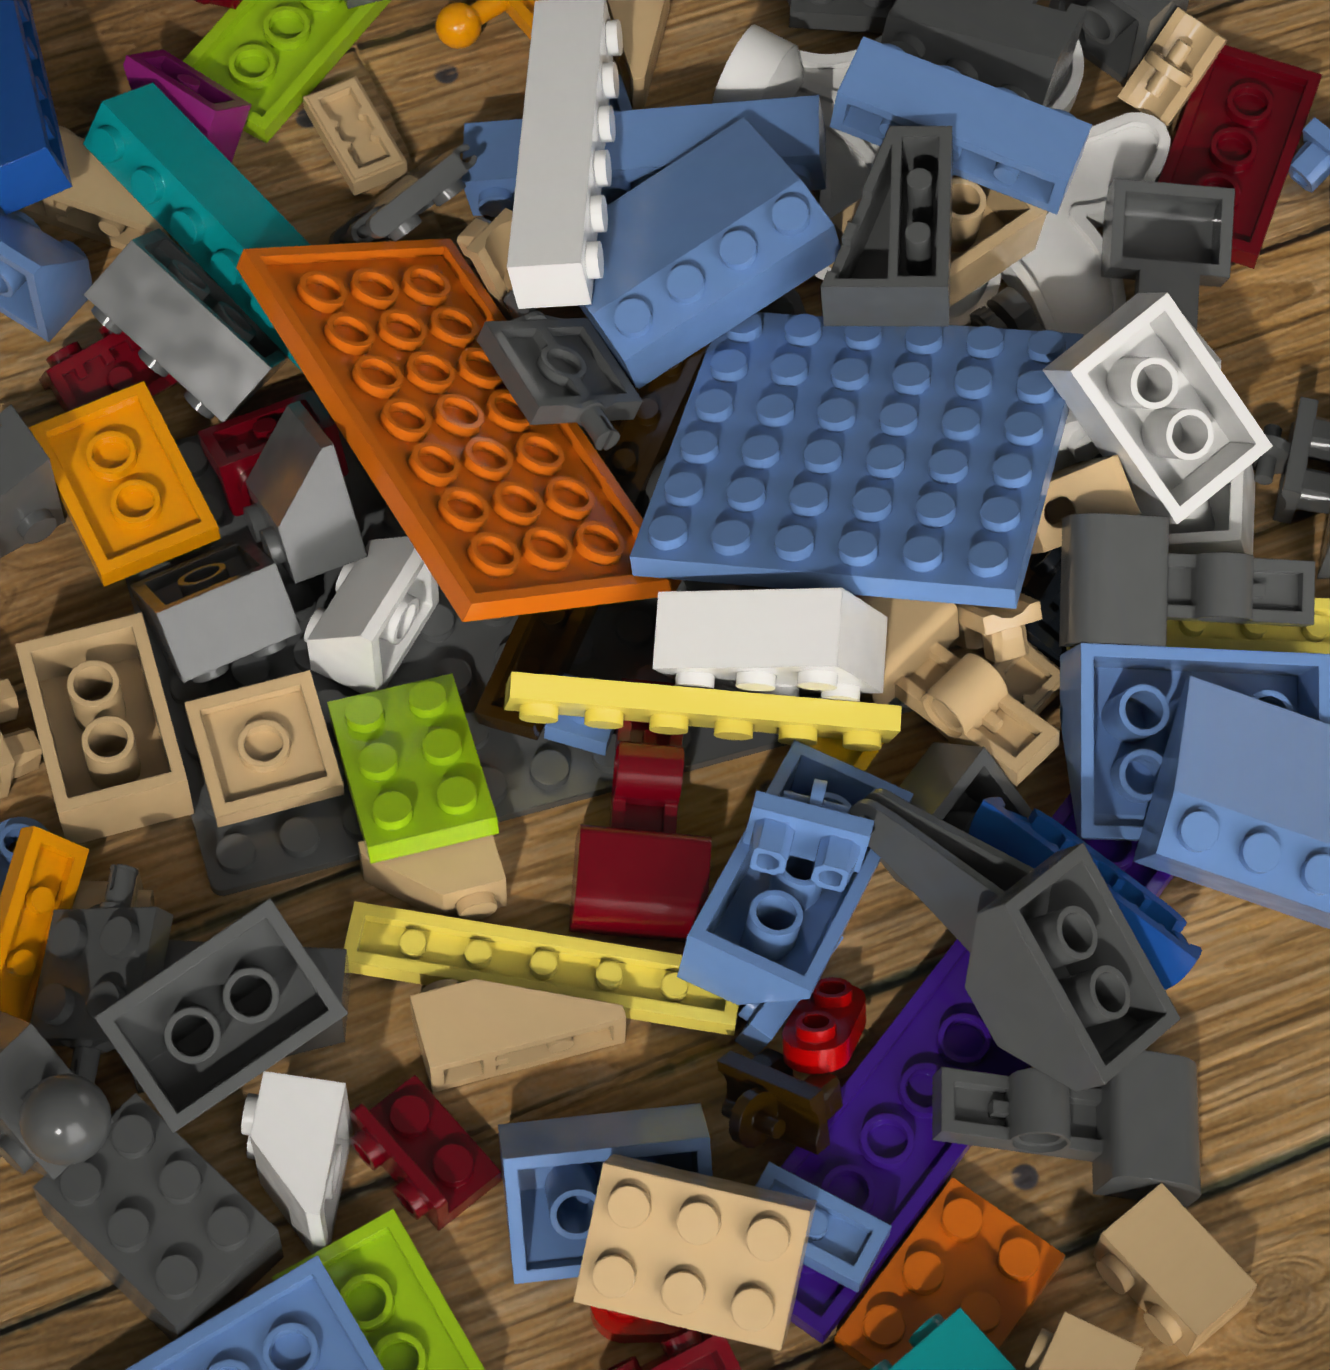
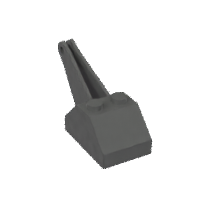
(1045, 944)

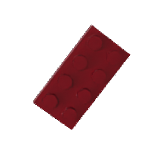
(1243, 136)

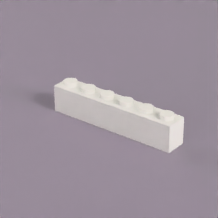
(564, 154)

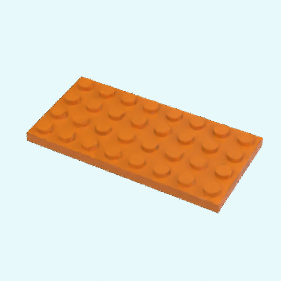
(493, 505)

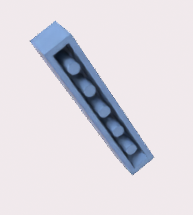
(652, 141)

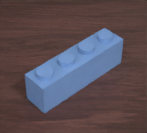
(995, 132)

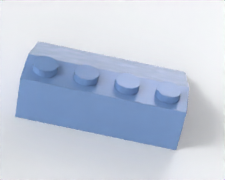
(704, 250)
(1123, 706)
(1244, 802)

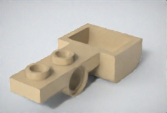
(955, 694)

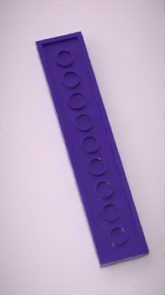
(882, 1135)

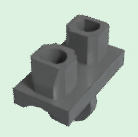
(1298, 486)

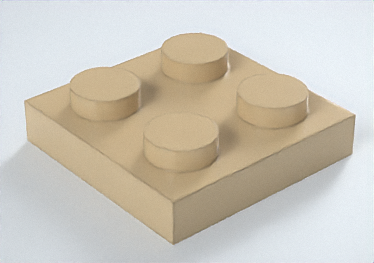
(264, 748)

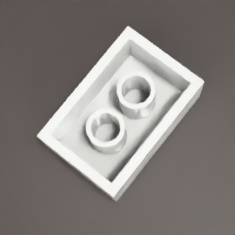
(1160, 404)
(772, 642)

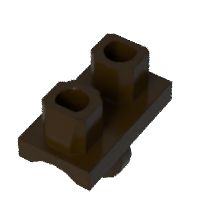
(771, 1102)

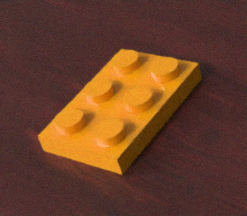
(125, 484)

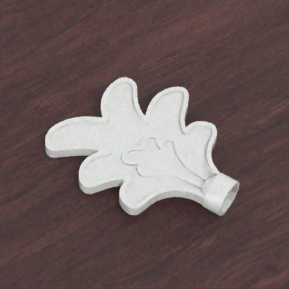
(1064, 269)

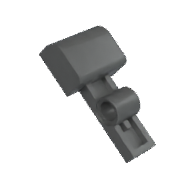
(1168, 238)
(1126, 584)
(1132, 1129)

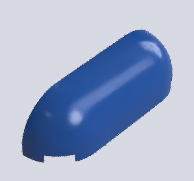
(1149, 917)

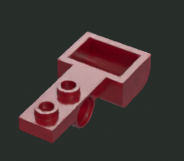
(638, 871)

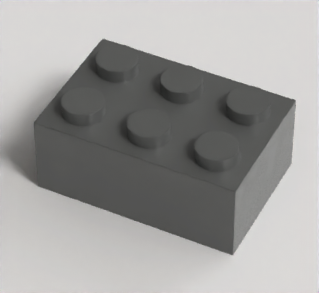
(161, 1222)

